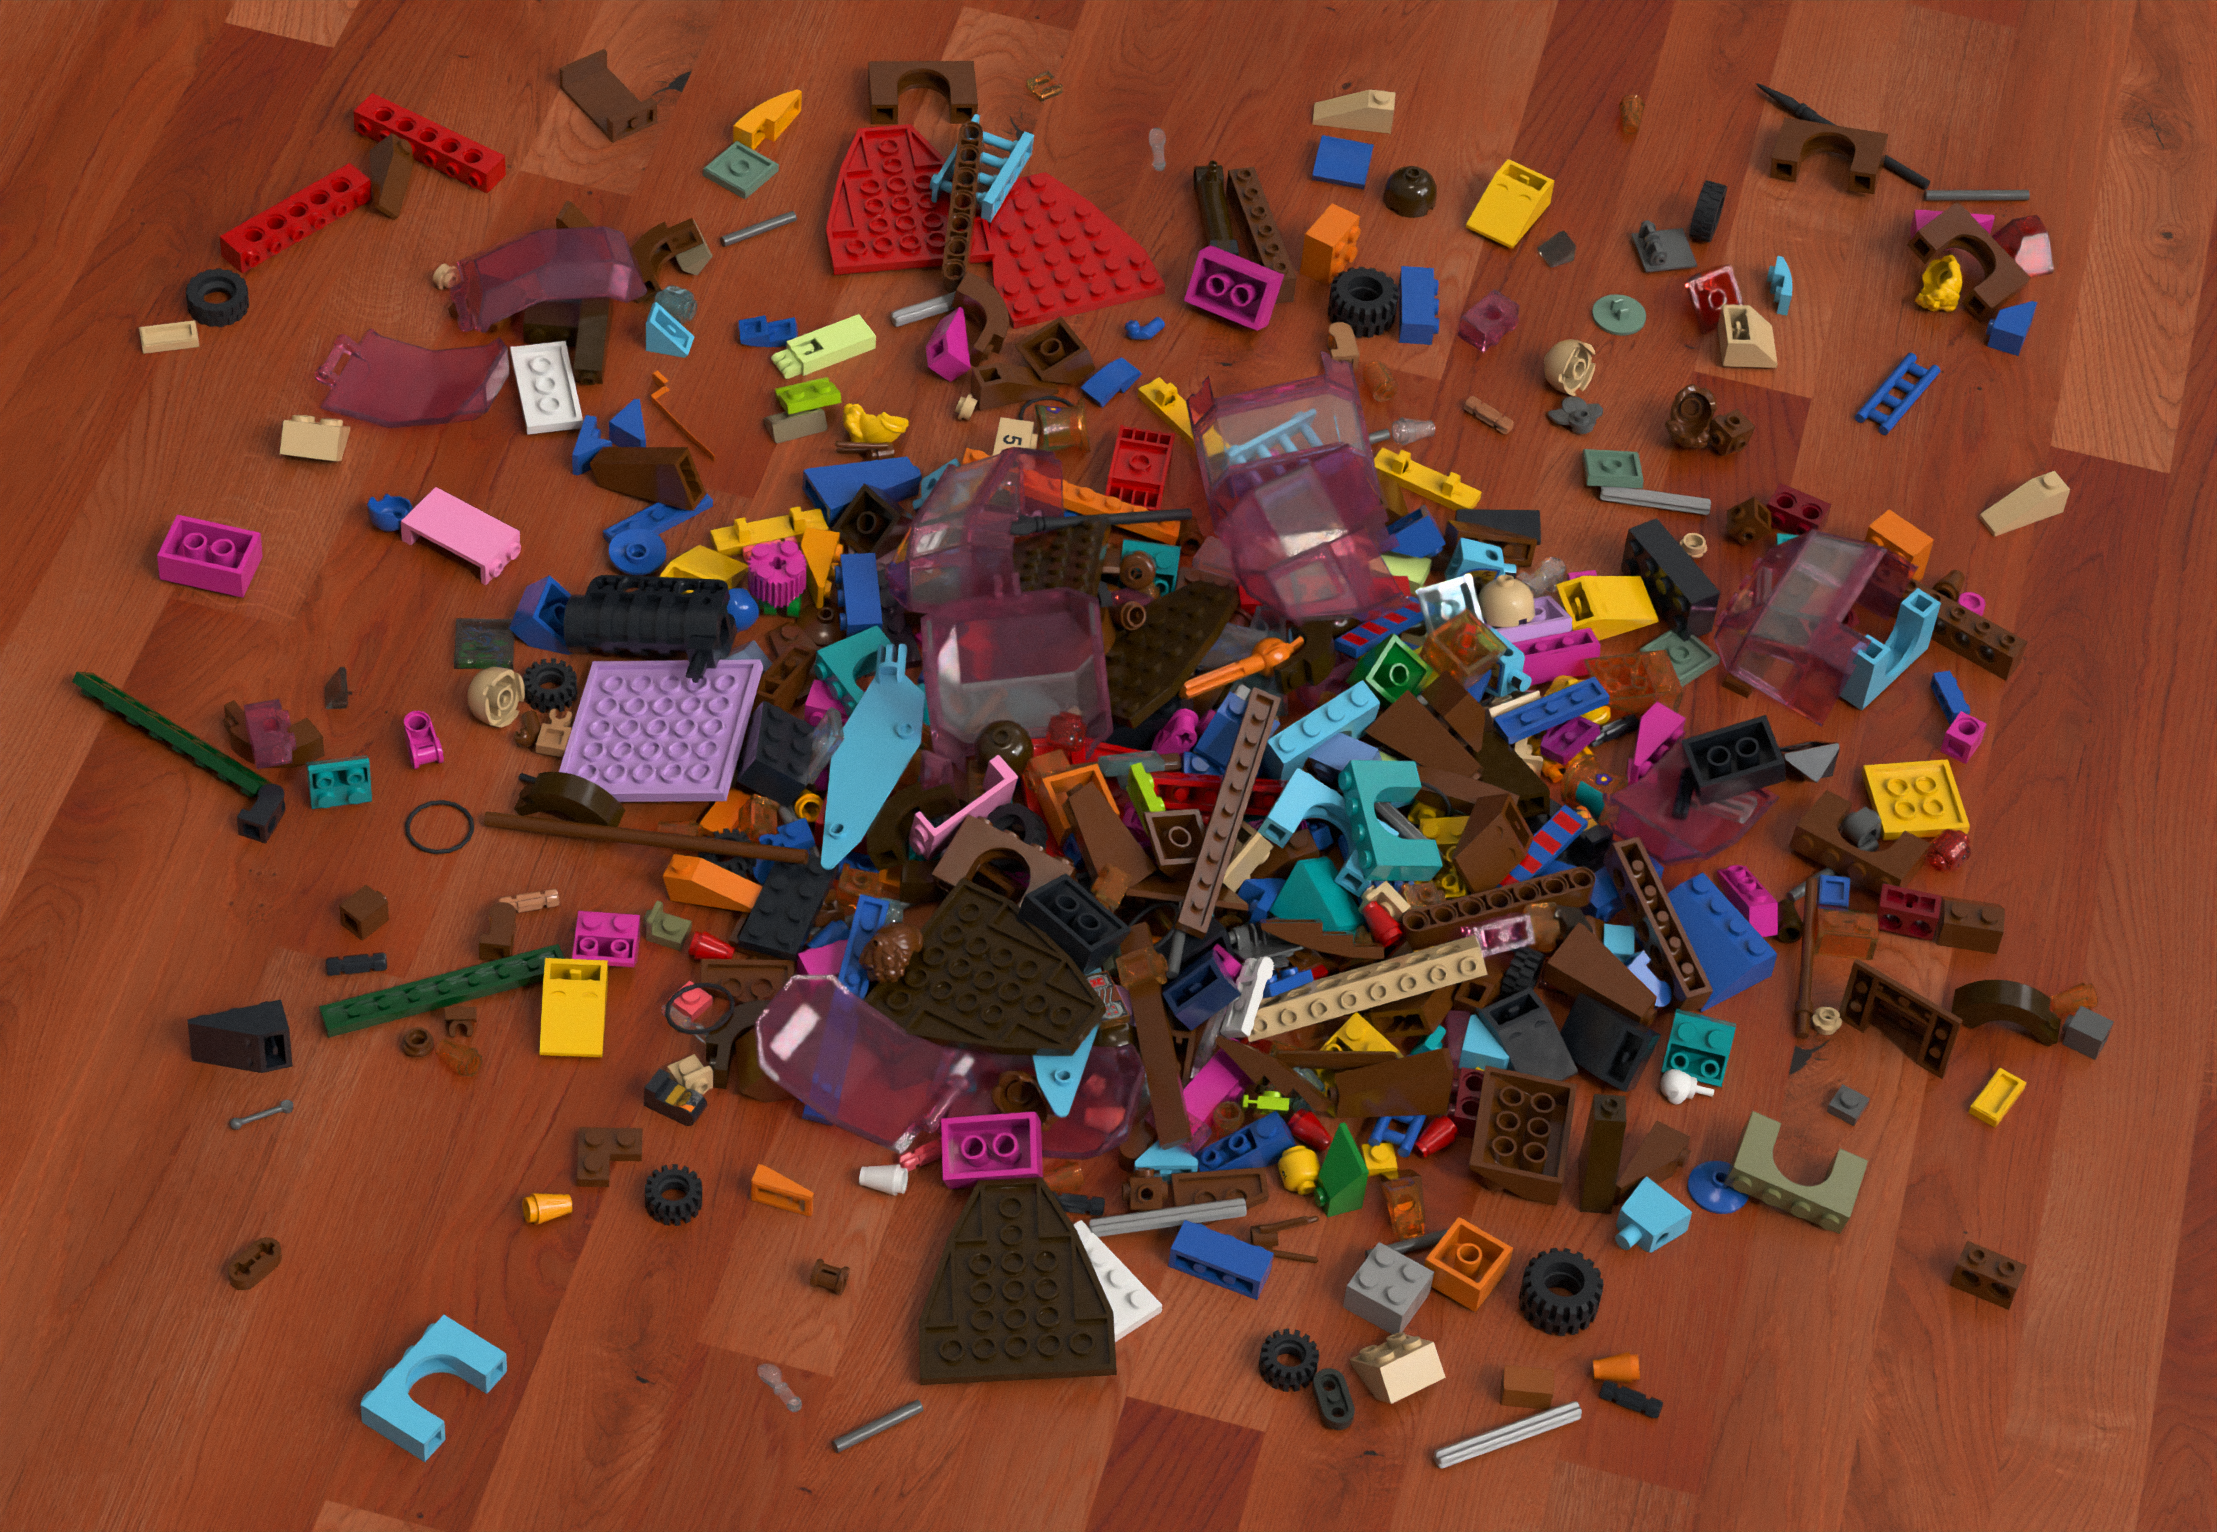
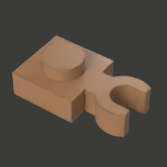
(555, 735)

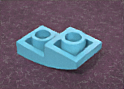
(1781, 285)

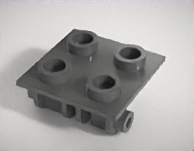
(1663, 248)
(1257, 943)

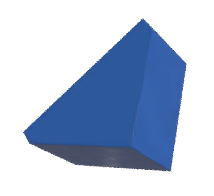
(627, 426)

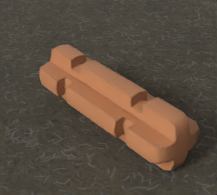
(1488, 415)
(533, 900)

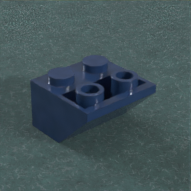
(1200, 990)

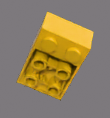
(1511, 204)
(706, 564)
(1607, 604)
(1447, 834)
(573, 1007)
(1352, 1036)

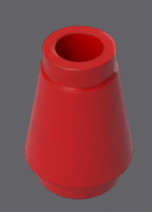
(1381, 924)
(709, 947)
(1309, 1129)
(1435, 1137)

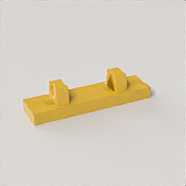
(1168, 406)
(1427, 482)
(732, 539)

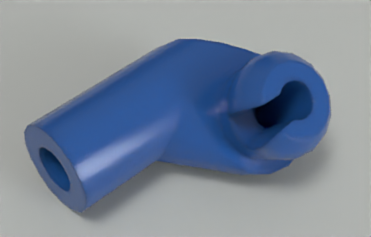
(1146, 332)

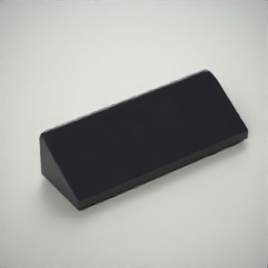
(1515, 521)

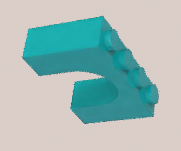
(848, 661)
(1381, 853)

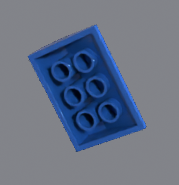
(1723, 940)

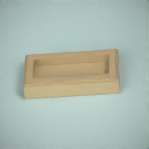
(169, 336)

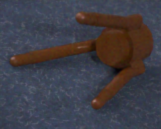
(874, 451)
(1267, 1237)

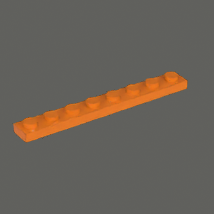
(1087, 502)

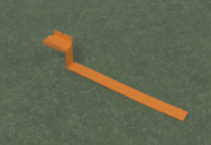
(660, 380)

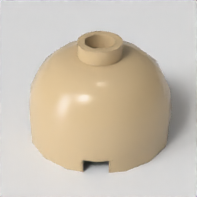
(1569, 366)
(1506, 602)
(495, 696)

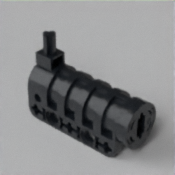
(653, 619)

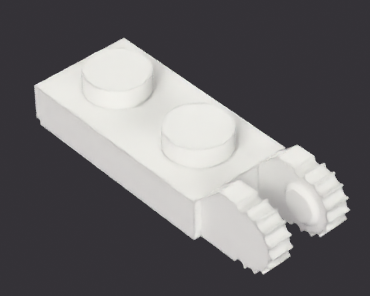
(1243, 1010)

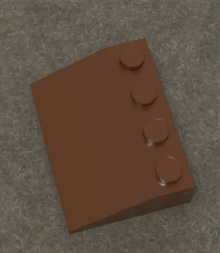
(1523, 1133)

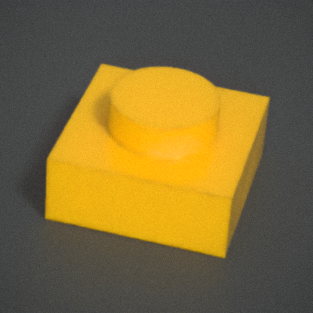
(1379, 1158)

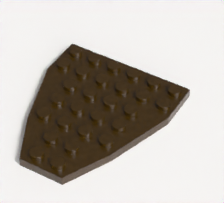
(1058, 560)
(1158, 658)
(990, 983)
(1015, 1294)

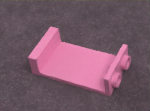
(463, 531)
(999, 788)

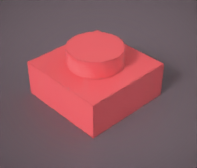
(693, 1002)

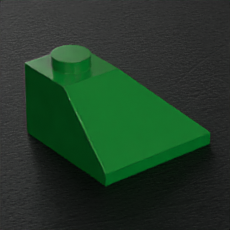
(1391, 671)
(1342, 1176)

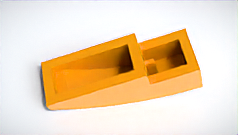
(768, 119)

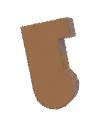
(1343, 344)

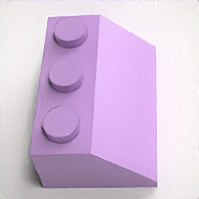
(1548, 620)

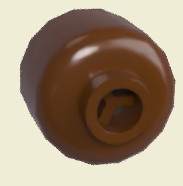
(1142, 561)

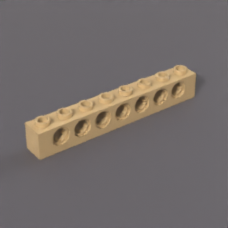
(1369, 987)

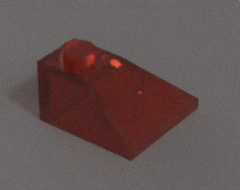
(2027, 244)
(1708, 293)

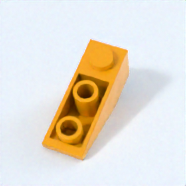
(821, 553)

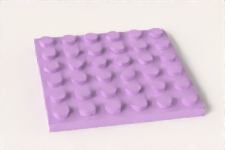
(659, 734)

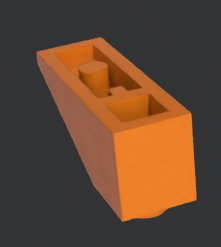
(707, 884)

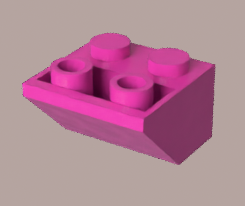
(607, 937)

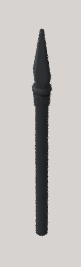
(1808, 114)
(1046, 523)

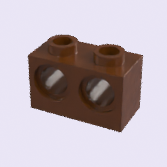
(1988, 1275)

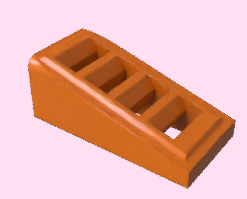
(778, 1191)

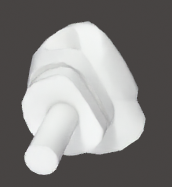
(1678, 1086)

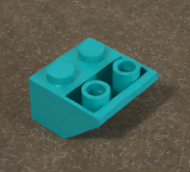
(1166, 560)
(339, 781)
(1699, 1046)

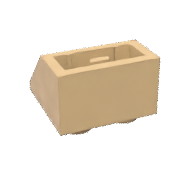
(1745, 338)
(313, 439)
(1398, 1366)

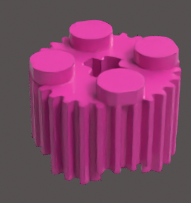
(777, 572)

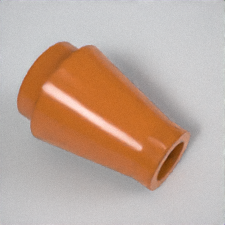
(1619, 1368)

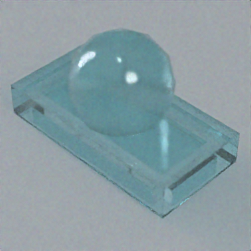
(1119, 764)

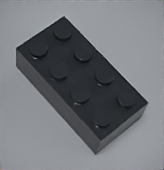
(1672, 579)

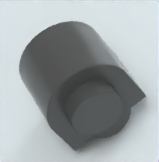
(1862, 826)

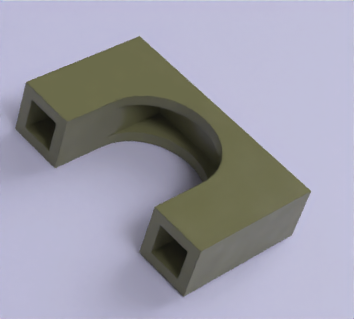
(1756, 1174)

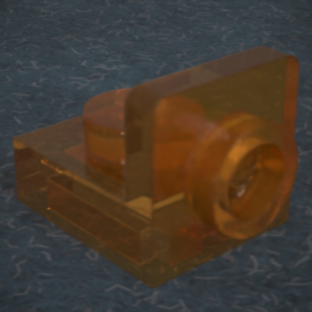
(1349, 963)
(1141, 967)

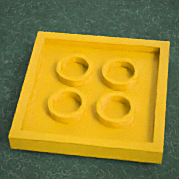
(1915, 798)

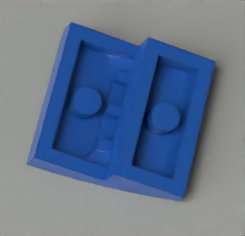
(1342, 162)

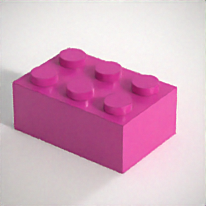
(1233, 287)
(210, 556)
(991, 1148)

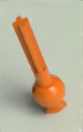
(1263, 658)

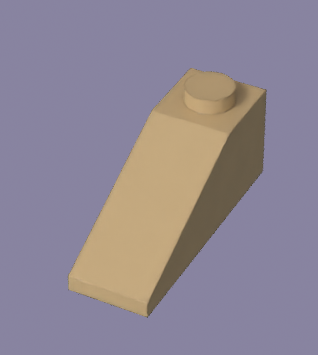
(1359, 111)
(2029, 503)

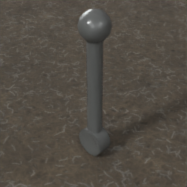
(286, 1107)

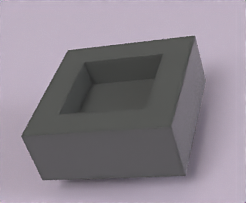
(1848, 1105)

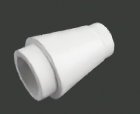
(885, 1178)

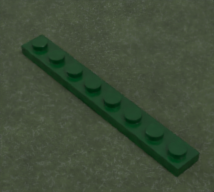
(165, 729)
(436, 991)

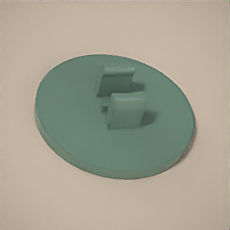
(1619, 315)

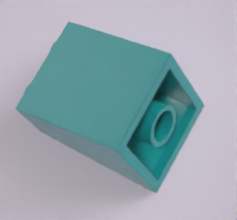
(1315, 895)

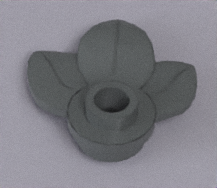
(1577, 414)

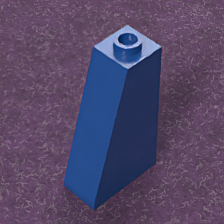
(836, 485)

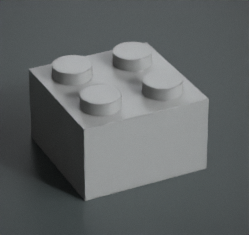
(1388, 1289)

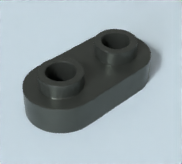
(1335, 1401)

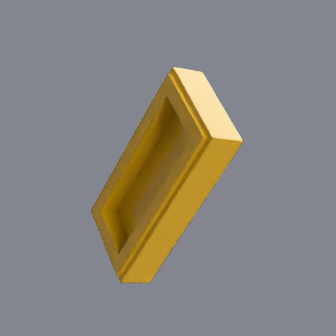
(1997, 1097)

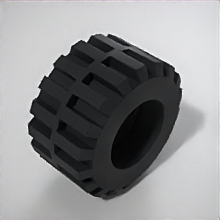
(1363, 301)
(1563, 1271)

